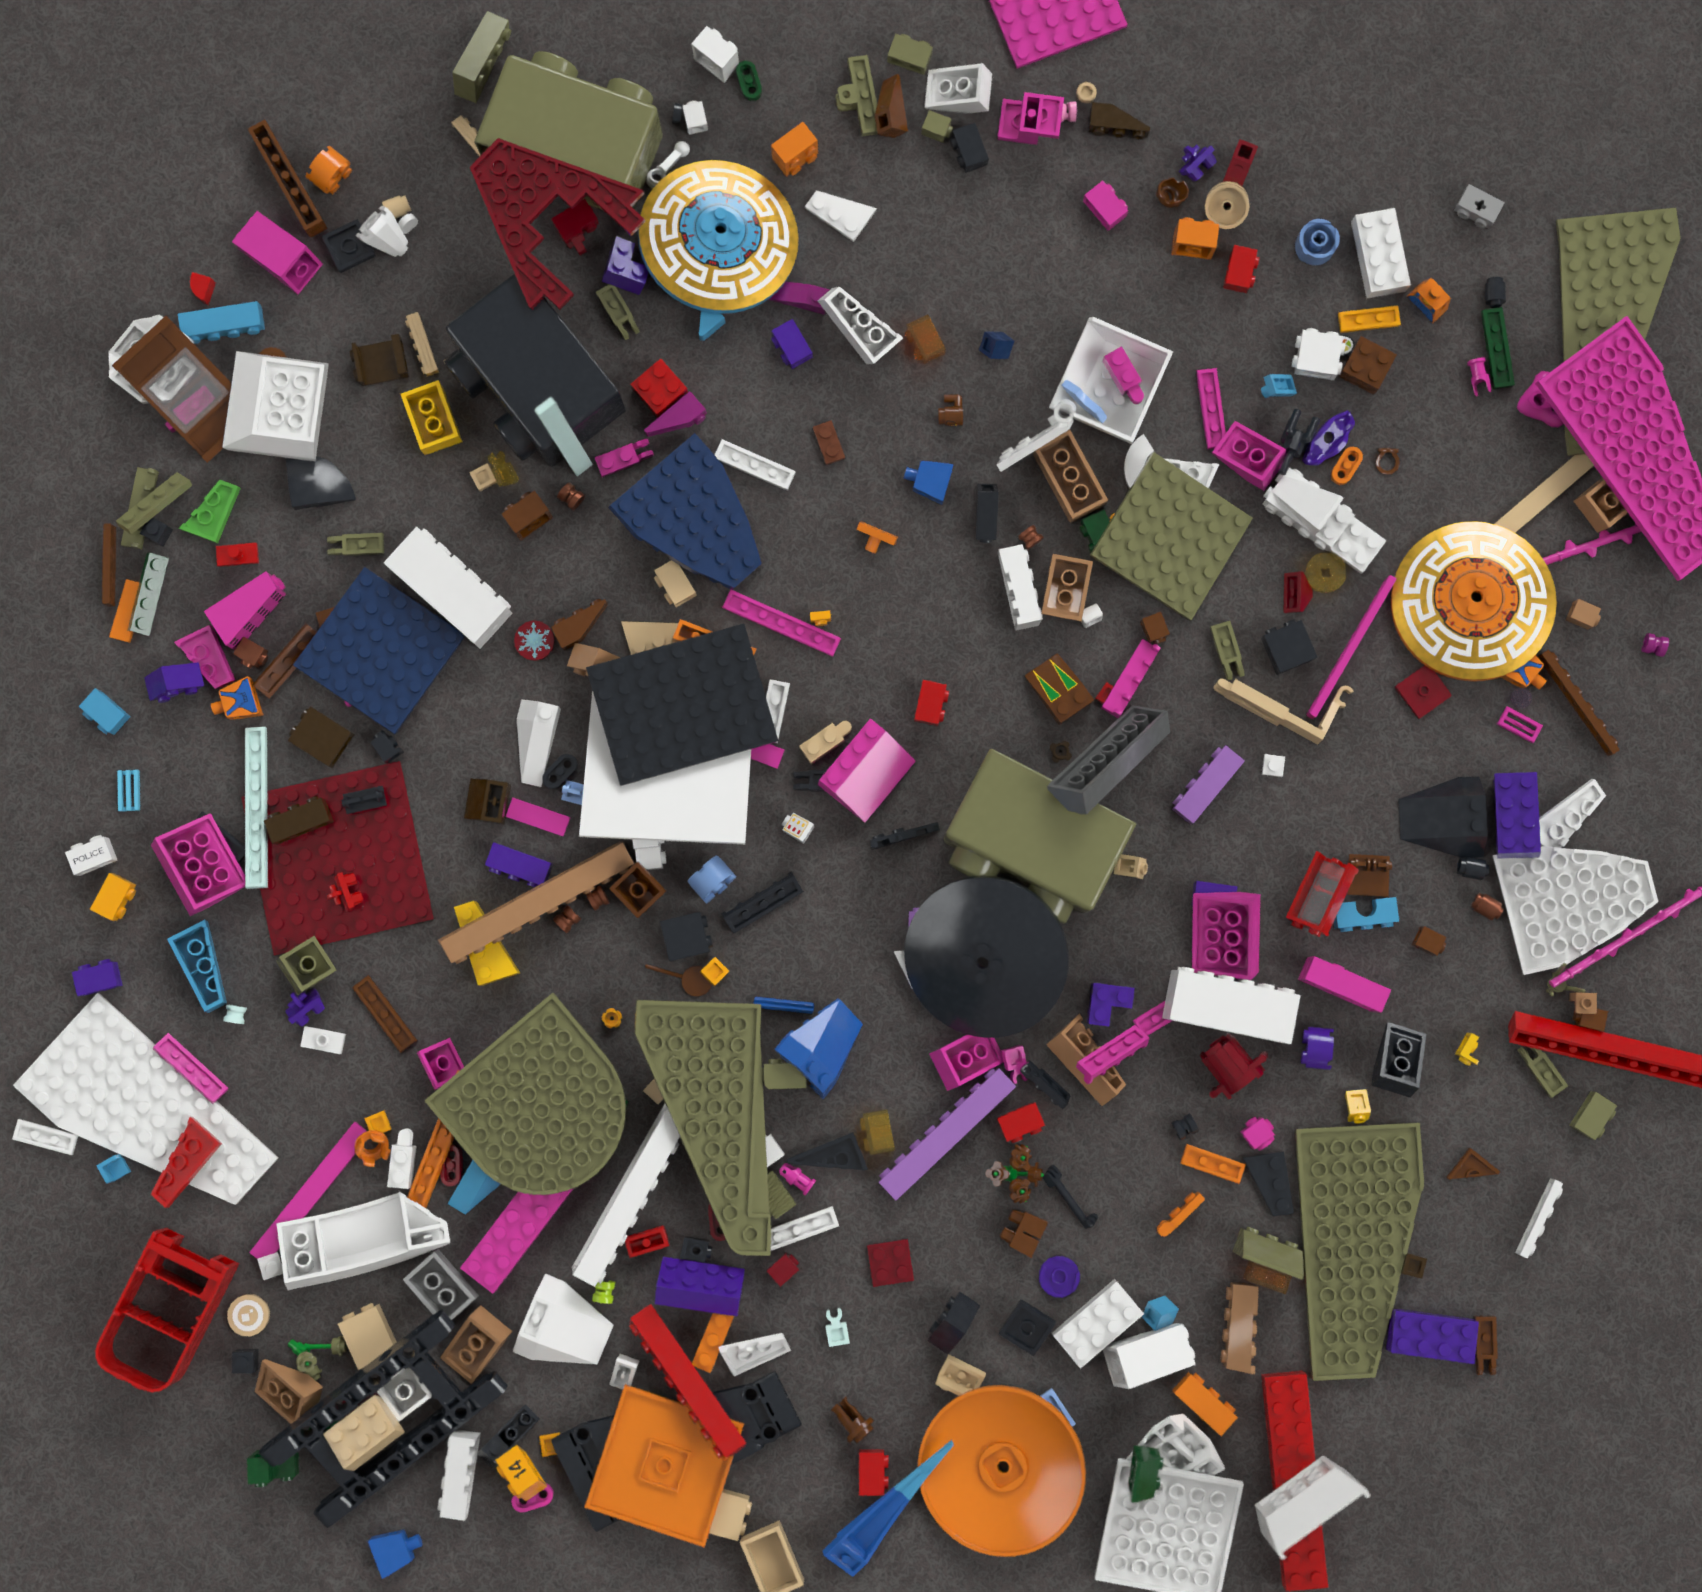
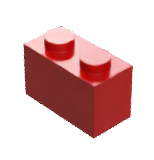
(1240, 269)
(930, 703)
(1021, 1122)
(871, 1472)

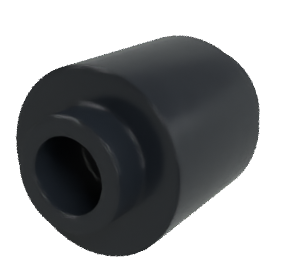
(1495, 292)
(1472, 868)

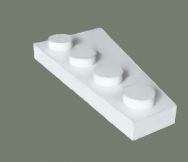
(1567, 816)

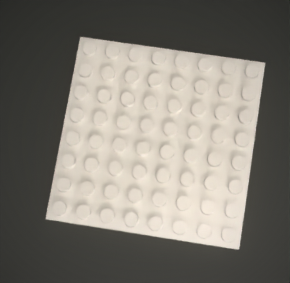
(685, 805)

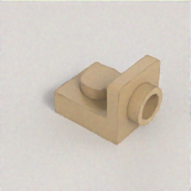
(1131, 866)

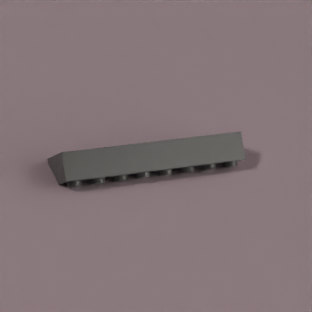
(1110, 758)

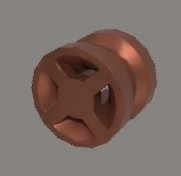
(1030, 537)
(597, 898)

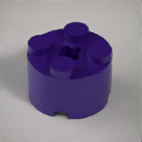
(1318, 1048)

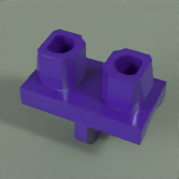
(1203, 156)
(302, 1004)

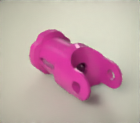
(1478, 373)
(795, 1177)

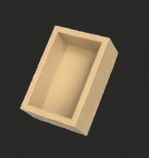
(363, 1433)
(772, 1559)

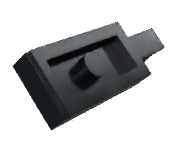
(1046, 1084)

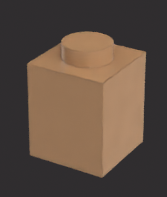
(1583, 614)

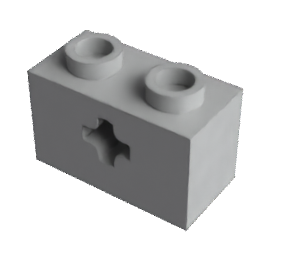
(1488, 206)

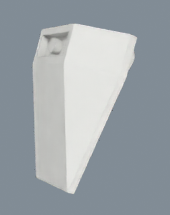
(562, 1326)

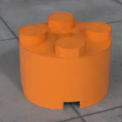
(328, 170)

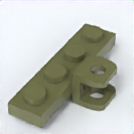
(859, 94)

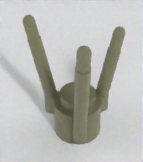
(1562, 986)

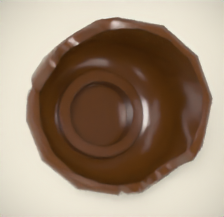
(1171, 185)

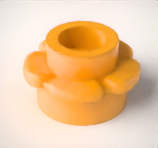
(612, 1023)

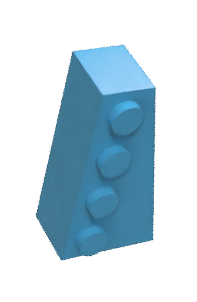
(199, 962)

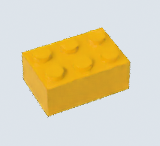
(431, 417)

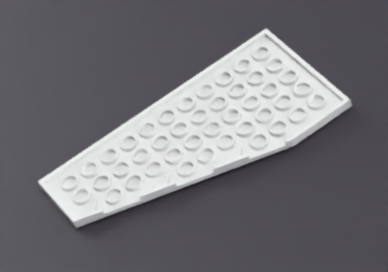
(122, 1095)

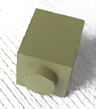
(937, 126)

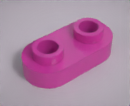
(535, 1502)

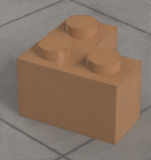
(585, 656)

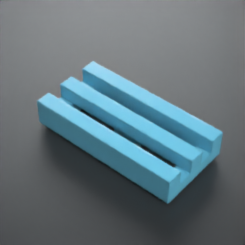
(128, 773)

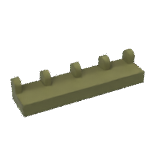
(144, 484)

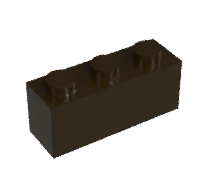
(298, 820)

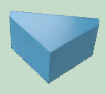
(709, 324)

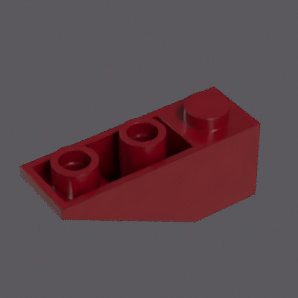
(1240, 163)

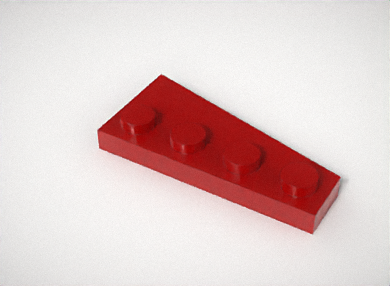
(191, 1154)

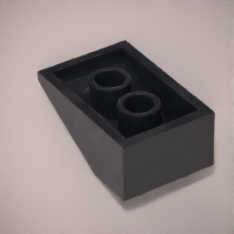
(1399, 1060)

